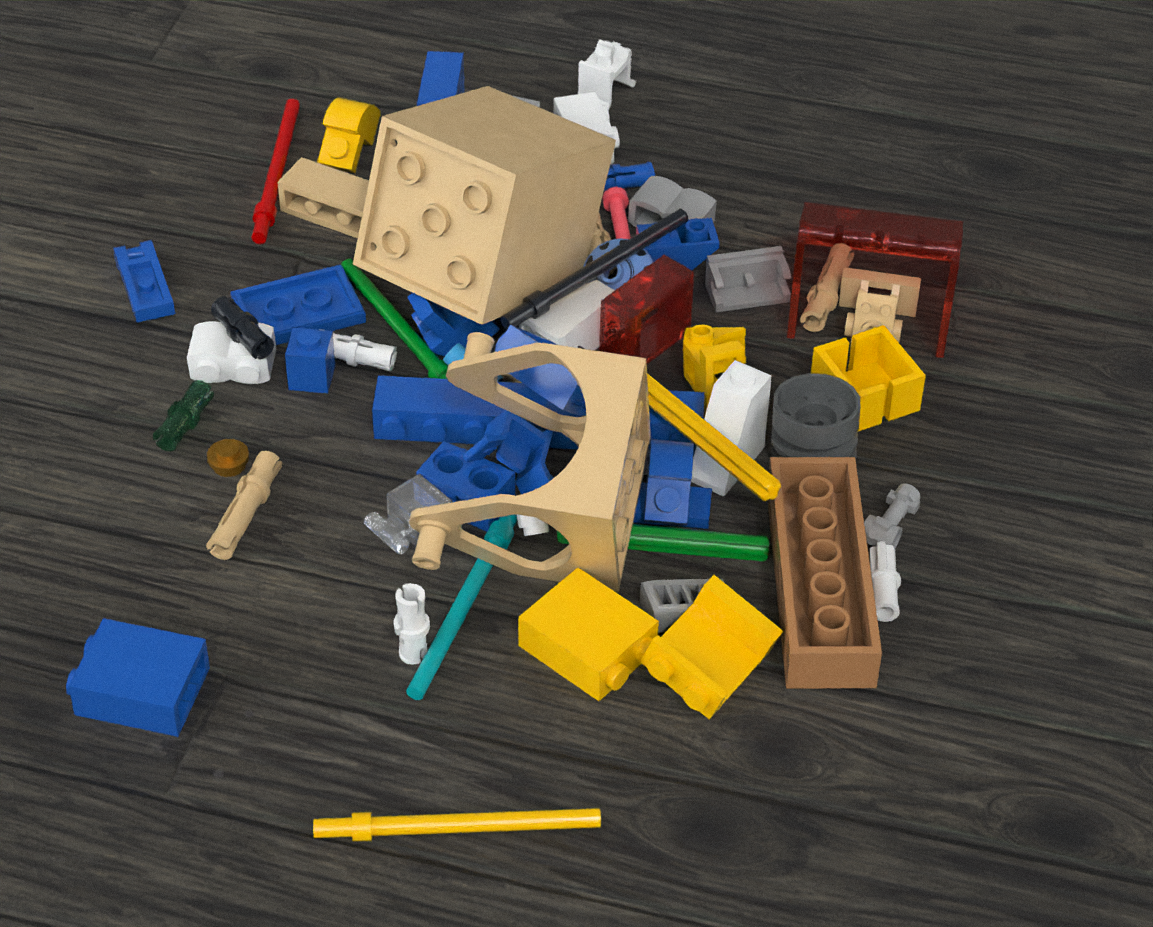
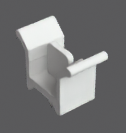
(605, 65)

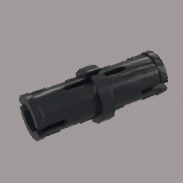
(242, 327)

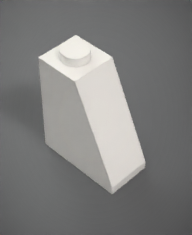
(573, 319)
(739, 413)

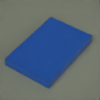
(306, 301)

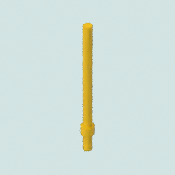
(363, 826)

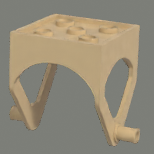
(591, 497)

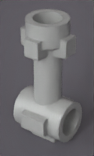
(885, 528)

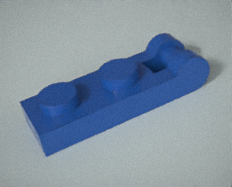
(144, 281)

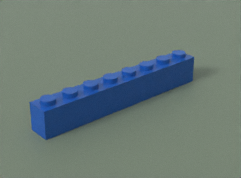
(442, 412)

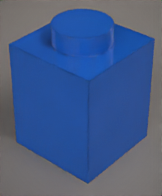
(310, 360)

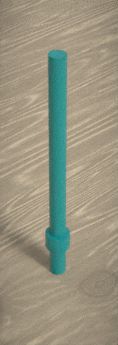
(500, 534)

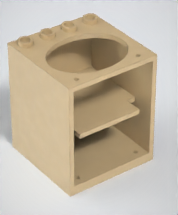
(481, 201)

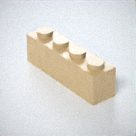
(323, 196)

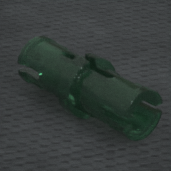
(183, 415)

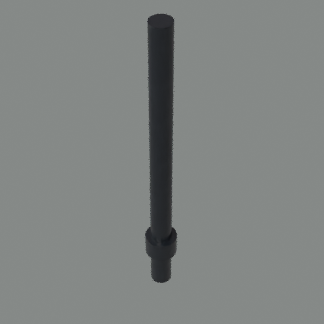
(539, 302)

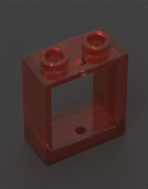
(659, 285)

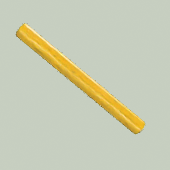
(712, 442)

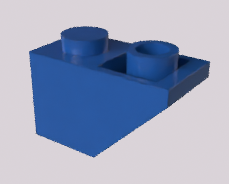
(686, 244)

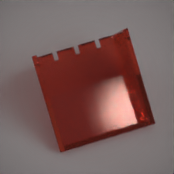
(880, 234)

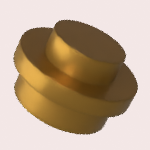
(228, 457)

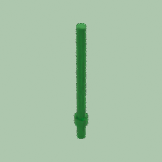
(436, 367)

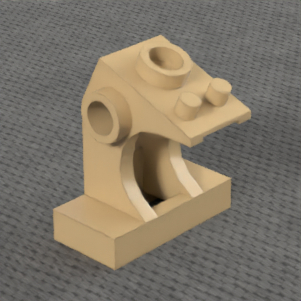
(877, 309)

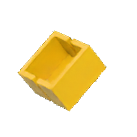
(878, 370)

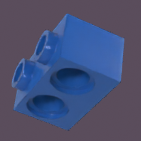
(466, 480)

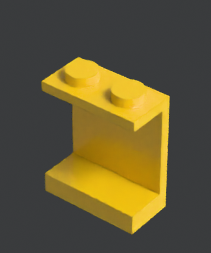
(711, 647)

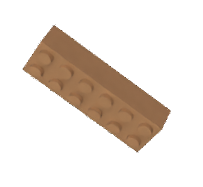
(823, 575)

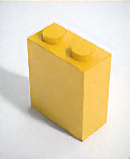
(587, 633)

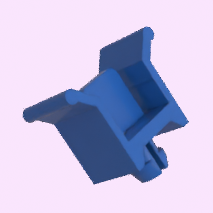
(519, 448)

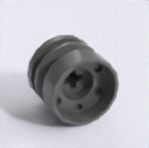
(815, 417)

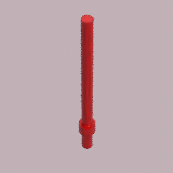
(266, 211)

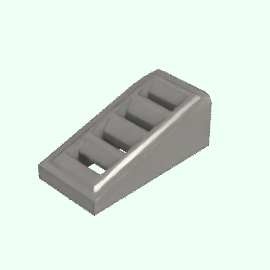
(662, 599)

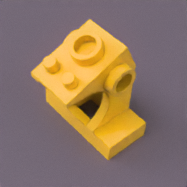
(710, 352)

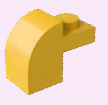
(347, 128)

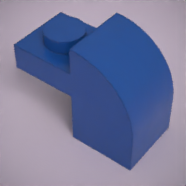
(443, 327)
(668, 481)

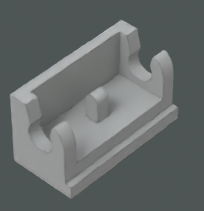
(747, 279)

